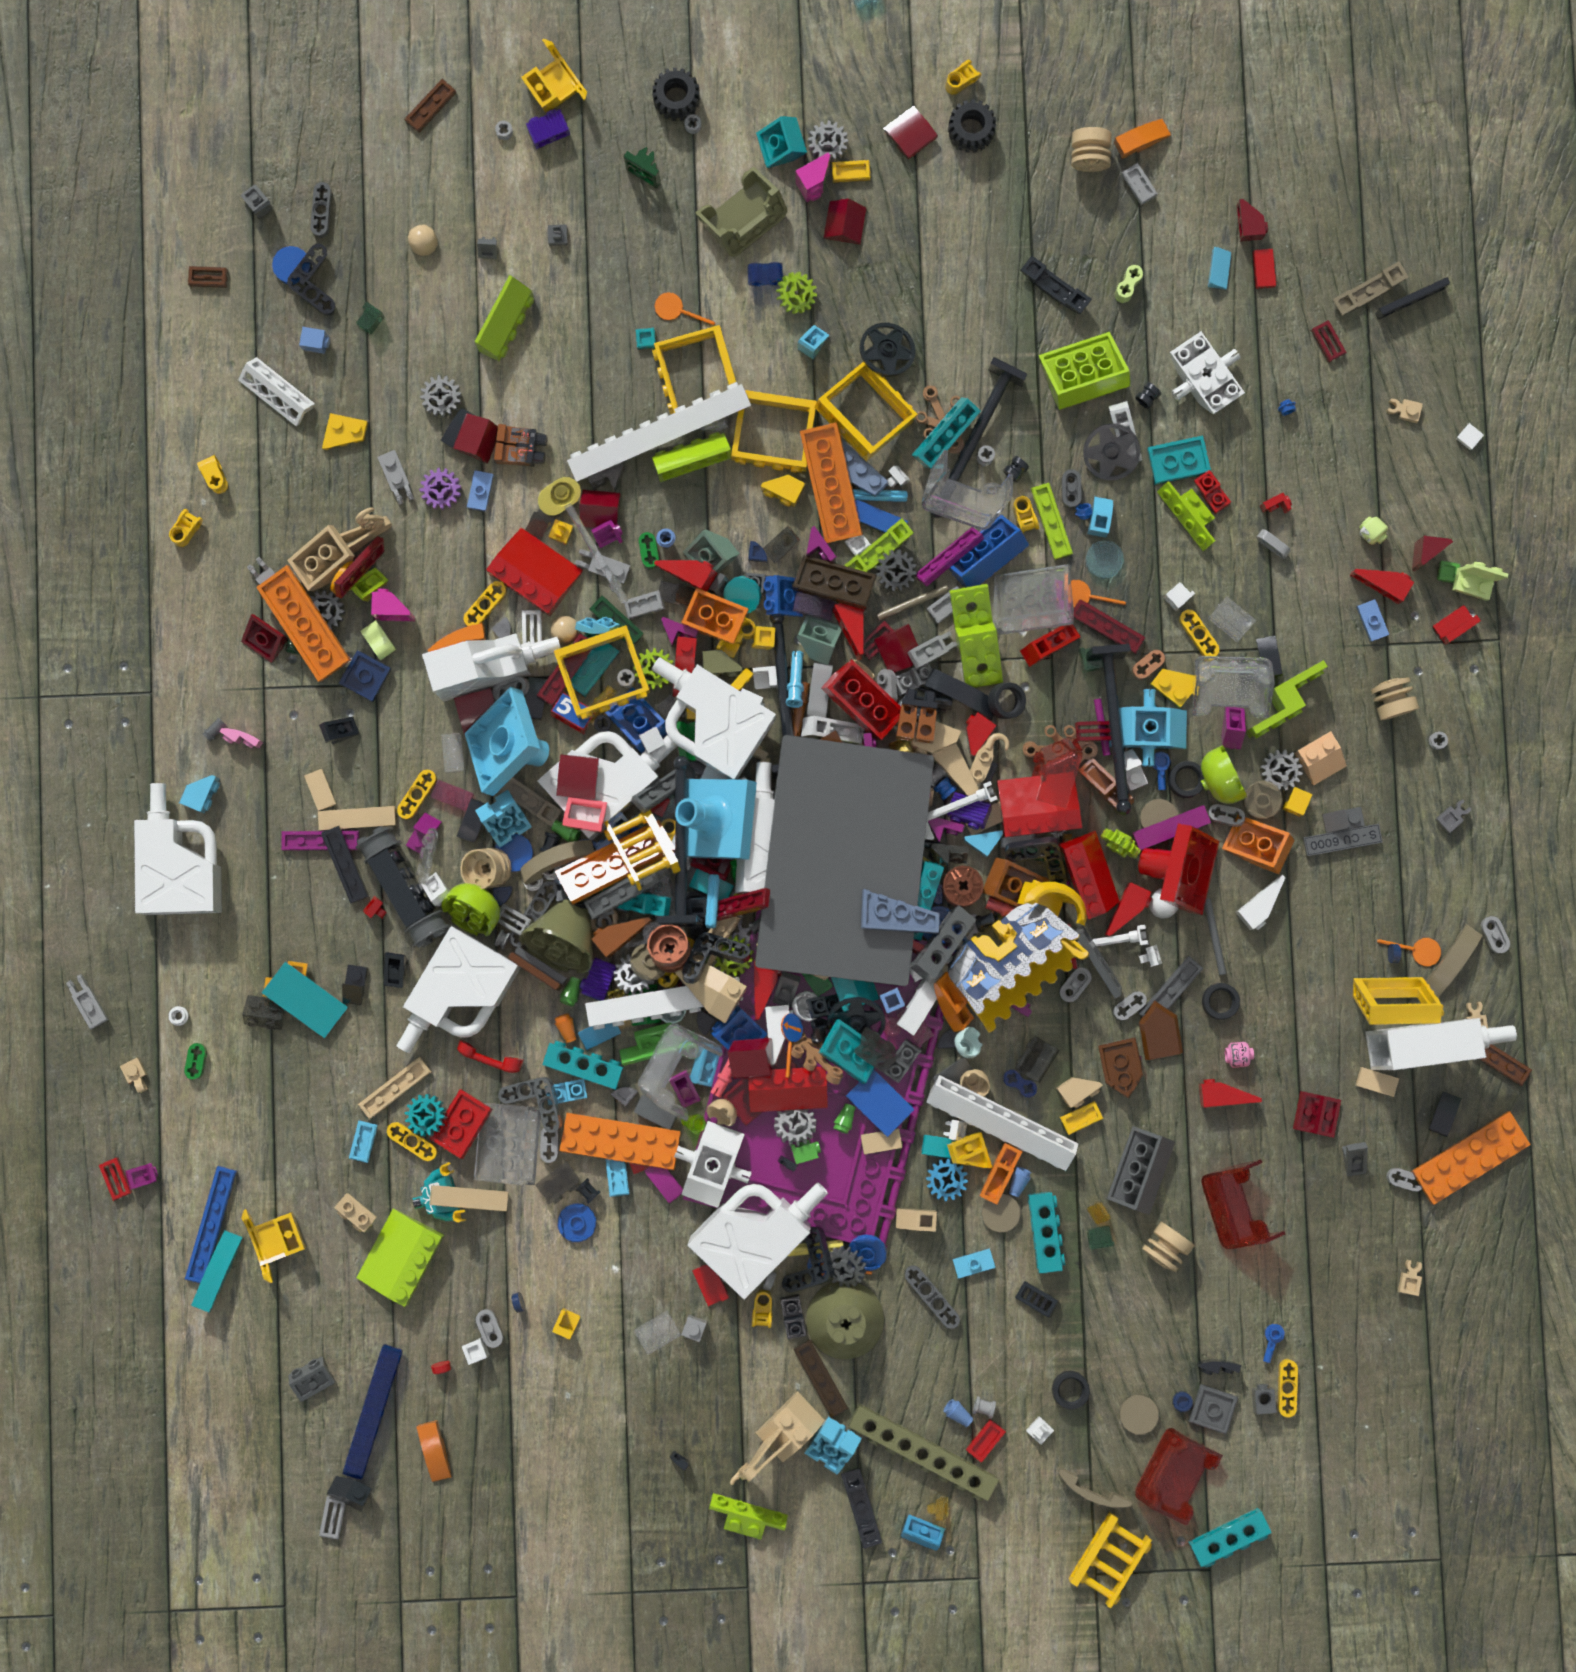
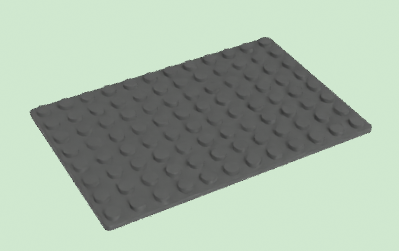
(838, 827)

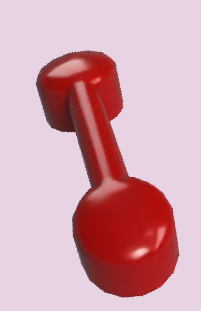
(509, 1064)

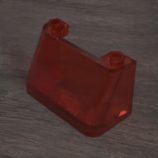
(1174, 1474)

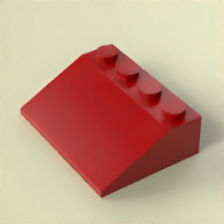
(534, 571)
(1027, 816)

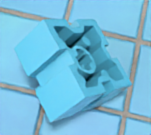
(503, 818)
(833, 1445)

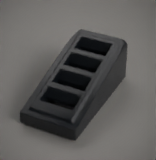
(1052, 1307)

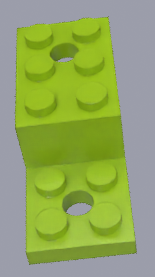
(976, 636)
(1287, 700)

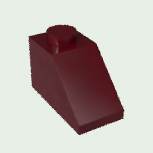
(1250, 222)

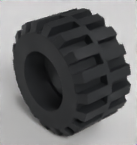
(671, 80)
(968, 140)

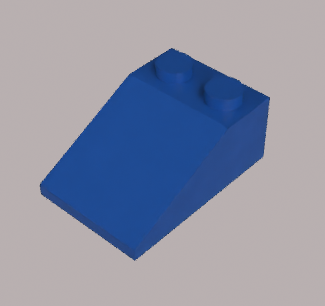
(635, 720)

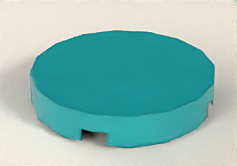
(743, 592)

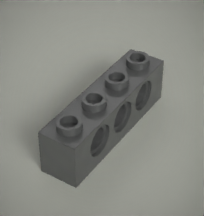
(923, 963)

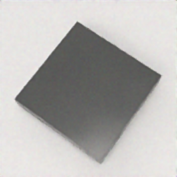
(1213, 1409)

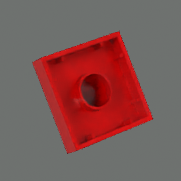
(1184, 868)

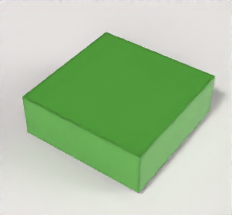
(1447, 571)

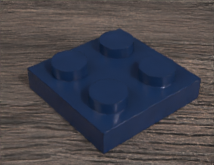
(365, 676)

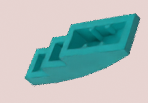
(647, 904)
(217, 1271)

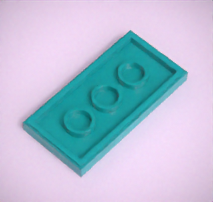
(304, 999)

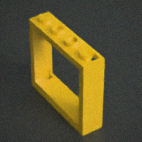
(676, 342)
(846, 429)
(762, 460)
(589, 644)
(1369, 988)

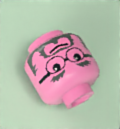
(1239, 1054)

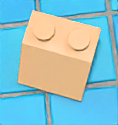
(1321, 758)

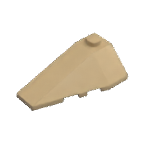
(716, 991)

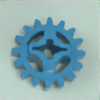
(941, 1190)

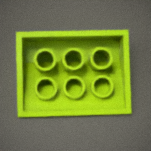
(1085, 370)
(400, 1257)

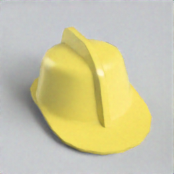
(558, 494)

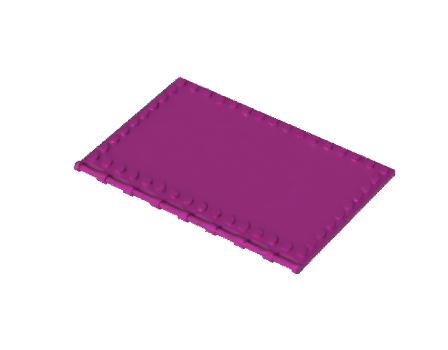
(852, 1179)

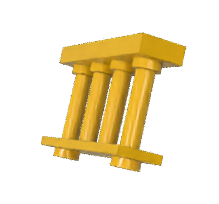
(660, 846)
(1101, 1542)

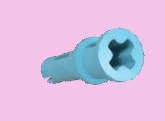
(795, 686)

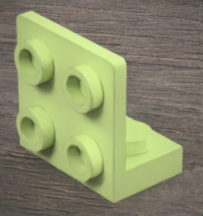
(1477, 580)

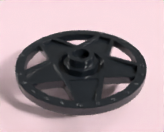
(887, 349)
(1111, 451)
(856, 1016)

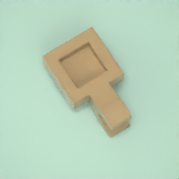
(134, 1072)

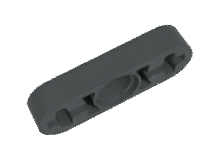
(315, 222)

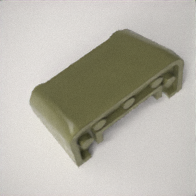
(745, 214)

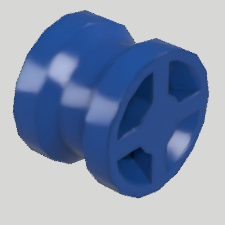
(945, 788)

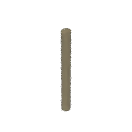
(913, 602)

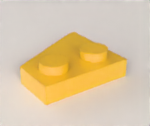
(343, 431)
(1174, 686)
(970, 1151)

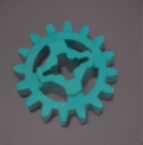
(425, 1122)

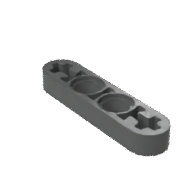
(531, 912)
(933, 1295)

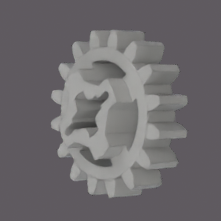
(828, 133)
(432, 396)
(1280, 763)
(633, 982)
(802, 1130)

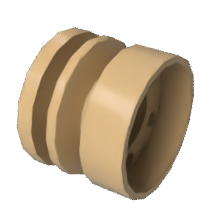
(1091, 149)
(1394, 698)
(486, 867)
(1168, 1247)

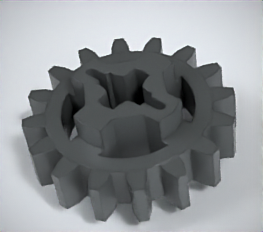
(894, 577)
(330, 606)
(846, 1265)

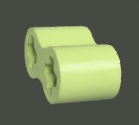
(1128, 283)
(378, 640)

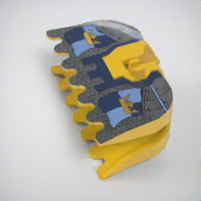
(1031, 952)

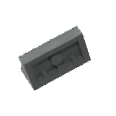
(310, 1379)

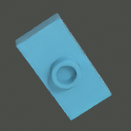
(363, 1141)
(617, 1178)
(973, 1263)

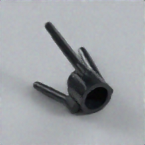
(943, 701)

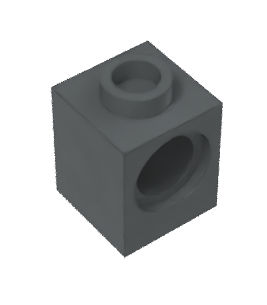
(1267, 1407)

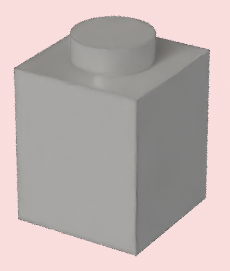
(694, 1328)

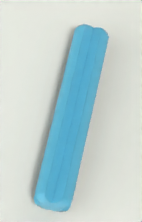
(884, 495)
(712, 901)

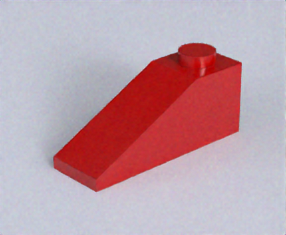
(690, 571)
(1389, 584)
(851, 623)
(1049, 644)
(685, 656)
(1130, 904)
(763, 987)
(1220, 1094)

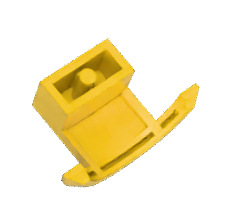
(554, 82)
(1052, 896)
(273, 1239)

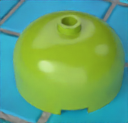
(1221, 777)
(481, 903)

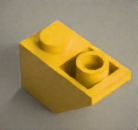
(785, 489)

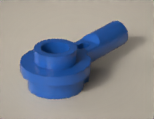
(1161, 763)
(1274, 1334)

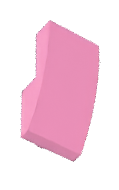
(233, 735)

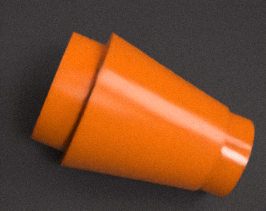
(566, 1027)

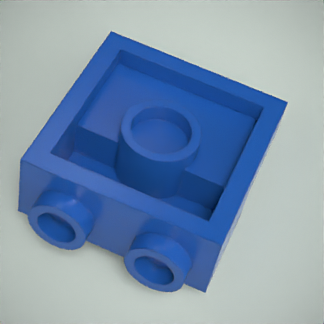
(780, 596)
(738, 1027)

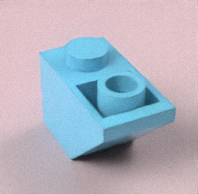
(1101, 517)
(199, 794)

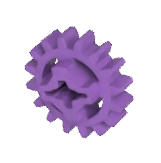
(433, 488)

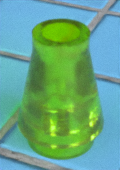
(695, 1123)

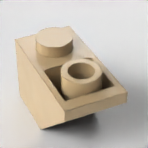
(1076, 1089)
(916, 1219)

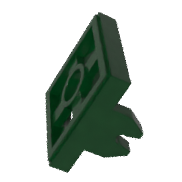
(642, 166)

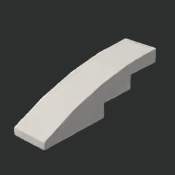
(919, 1005)

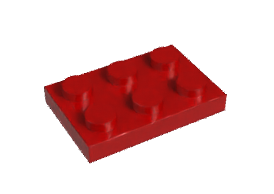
(463, 1124)

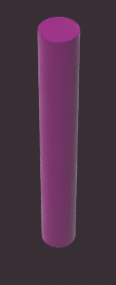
(1100, 717)

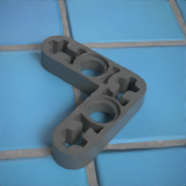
(536, 1091)

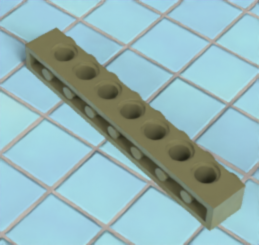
(981, 1491)

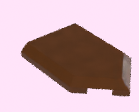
(1160, 1033)
(1121, 1065)

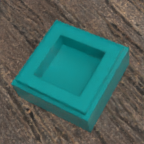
(645, 338)

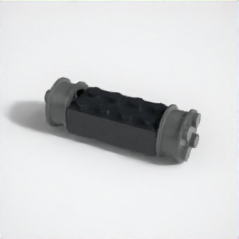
(401, 886)

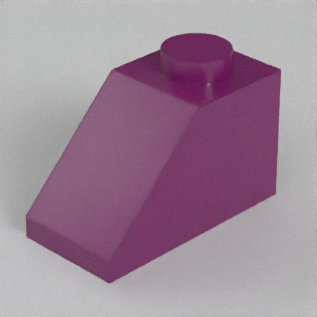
(1233, 727)

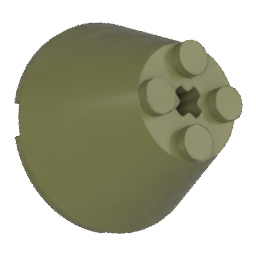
(561, 938)
(851, 1303)

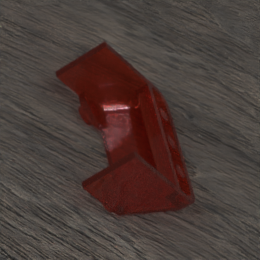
(1058, 770)
(1230, 1208)

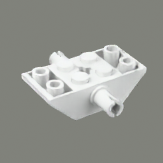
(1199, 357)
(716, 1144)

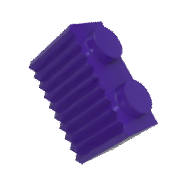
(547, 128)
(974, 814)
(598, 980)

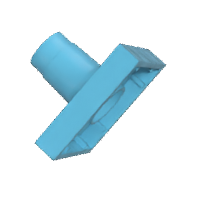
(504, 742)
(718, 818)

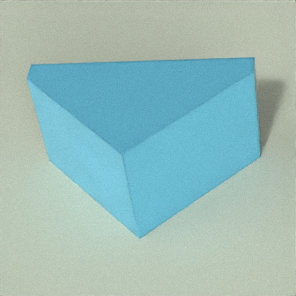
(812, 341)
(983, 842)

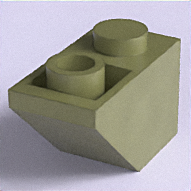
(720, 664)

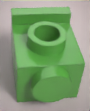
(805, 1152)

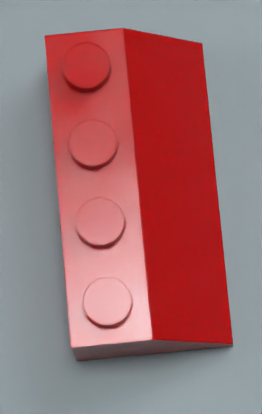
(863, 700)
(1090, 874)
(798, 1092)

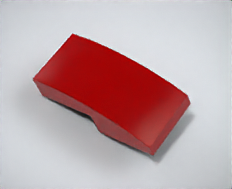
(1212, 492)

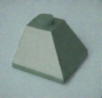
(712, 549)
(819, 638)

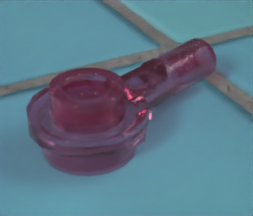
(891, 1026)

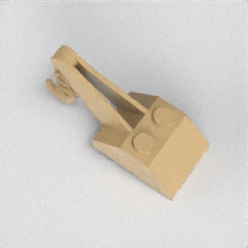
(328, 550)
(951, 760)
(783, 1434)

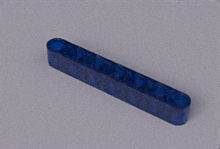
(372, 1411)

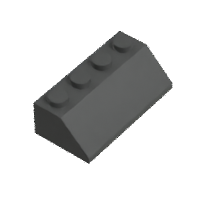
(1141, 1170)

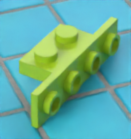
(1190, 512)
(747, 1518)

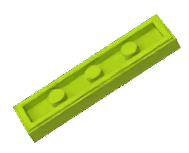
(1051, 521)

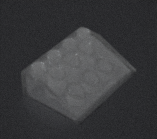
(1033, 600)
(508, 1145)

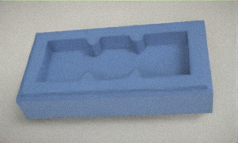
(480, 491)
(1372, 620)

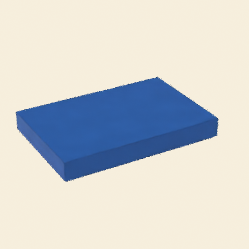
(880, 1103)

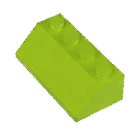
(504, 319)
(692, 456)

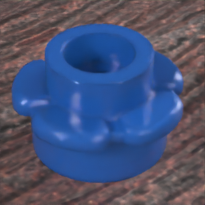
(1287, 407)
(1083, 511)

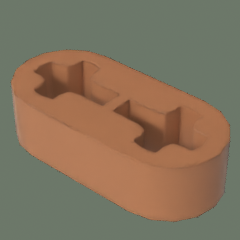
(1145, 661)

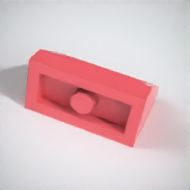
(585, 825)

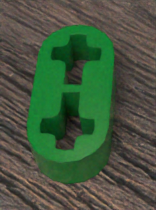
(644, 551)
(200, 1062)

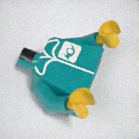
(438, 1177)

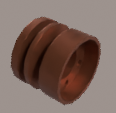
(951, 890)
(665, 938)

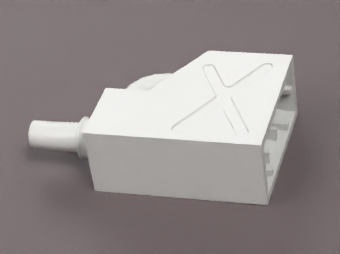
(482, 664)
(726, 723)
(615, 781)
(166, 872)
(752, 872)
(457, 976)
(1433, 1043)
(750, 1244)

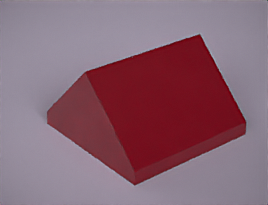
(845, 221)
(477, 438)
(599, 508)
(1427, 548)
(263, 638)
(894, 648)
(713, 866)
(750, 1058)

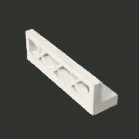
(276, 387)

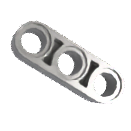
(818, 698)

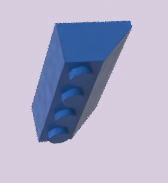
(1000, 545)

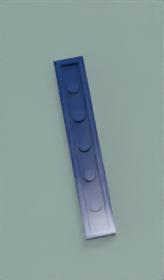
(211, 1223)

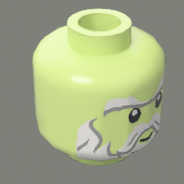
(1373, 530)

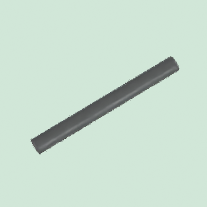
(1215, 937)

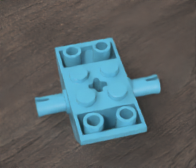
(1167, 723)

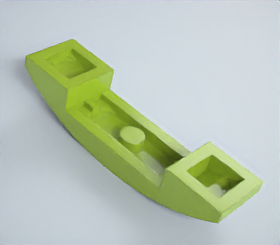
(891, 540)

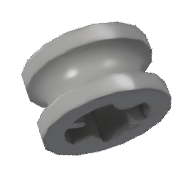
(687, 123)
(498, 131)
(1434, 745)
(502, 939)

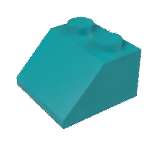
(781, 141)
(854, 988)

